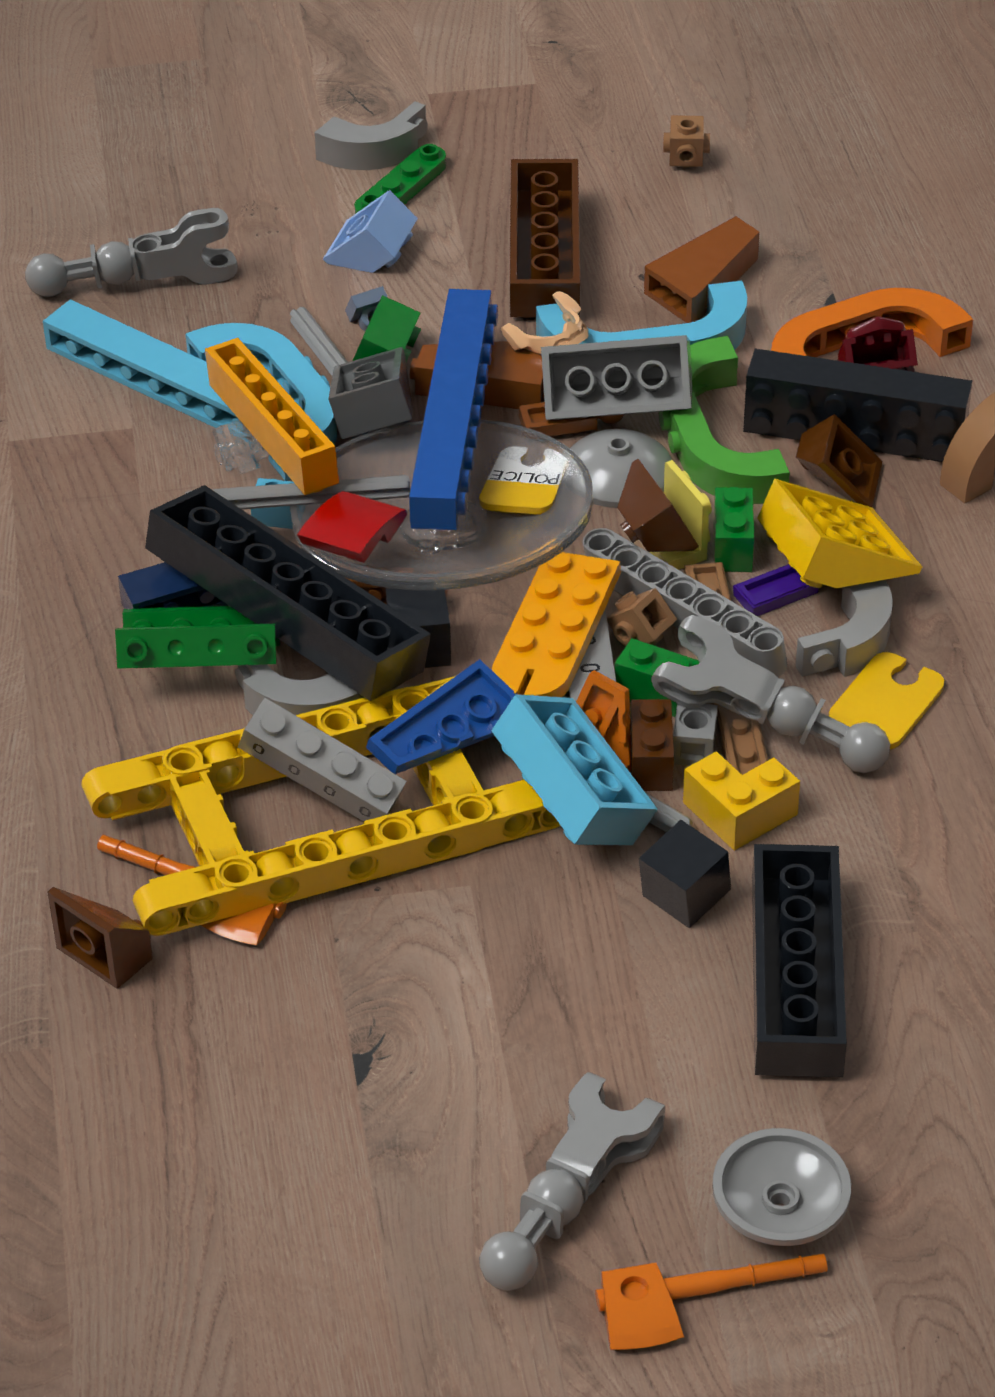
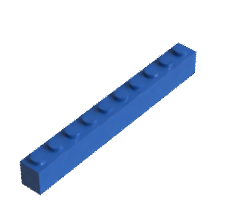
(453, 411)

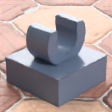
(364, 305)

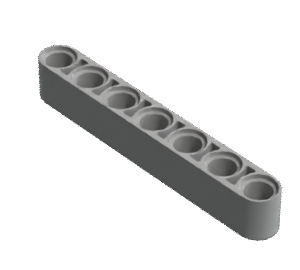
(685, 596)

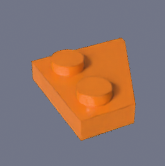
(609, 710)

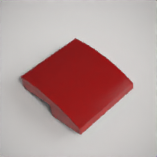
(351, 525)

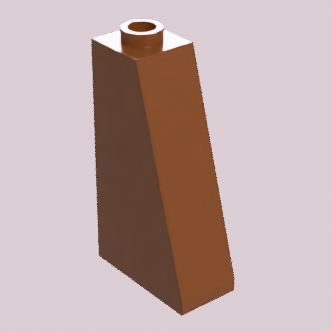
(683, 275)
(513, 376)

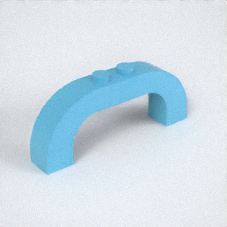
(725, 318)
(283, 362)

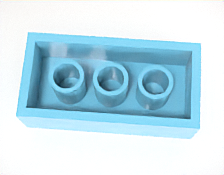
(573, 770)

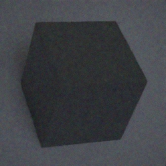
(429, 612)
(685, 873)

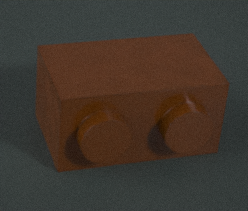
(652, 744)

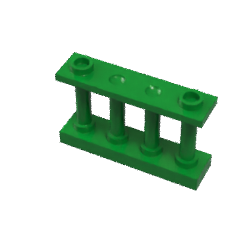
(192, 638)

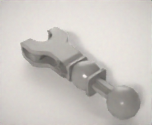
(148, 256)
(758, 694)
(582, 1159)

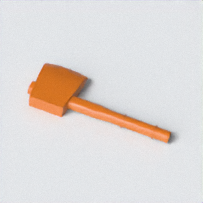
(244, 928)
(641, 1304)

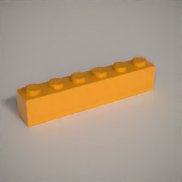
(272, 416)

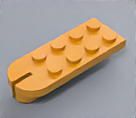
(556, 624)

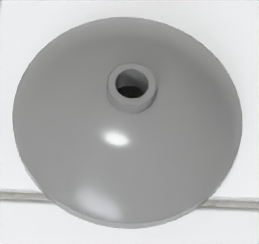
(609, 459)
(786, 1170)

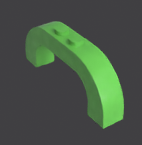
(701, 456)

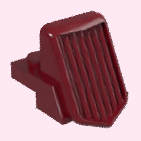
(880, 344)

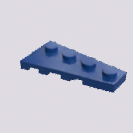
(444, 721)

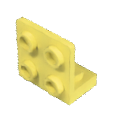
(694, 511)

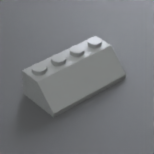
(617, 377)

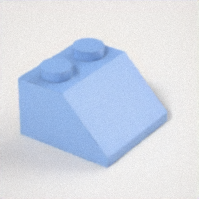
(373, 235)

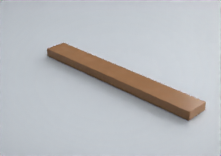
(739, 736)

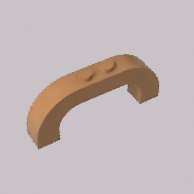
(971, 454)

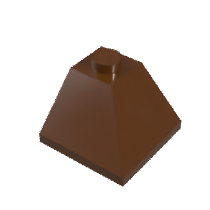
(840, 460)
(651, 515)
(99, 937)

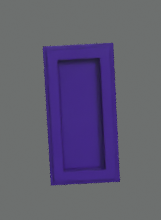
(772, 590)

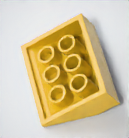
(833, 538)

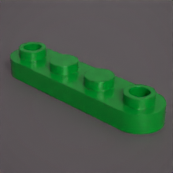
(408, 176)

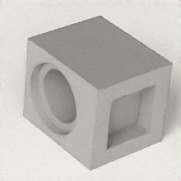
(694, 733)

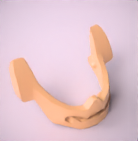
(573, 330)

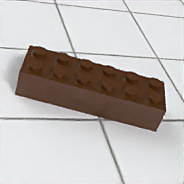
(543, 233)

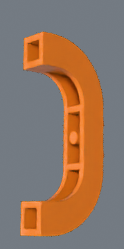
(930, 315)

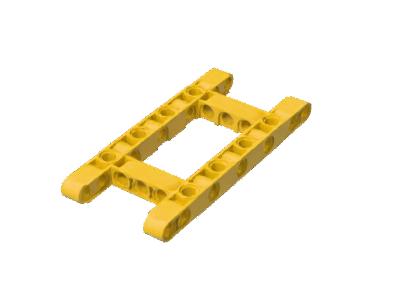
(239, 881)

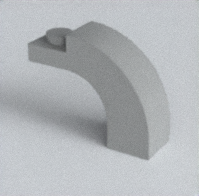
(372, 146)
(855, 642)
(291, 694)

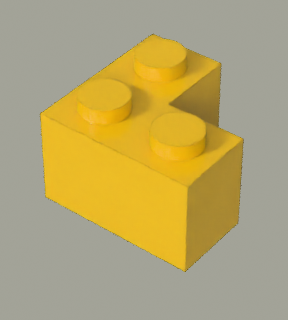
(739, 804)

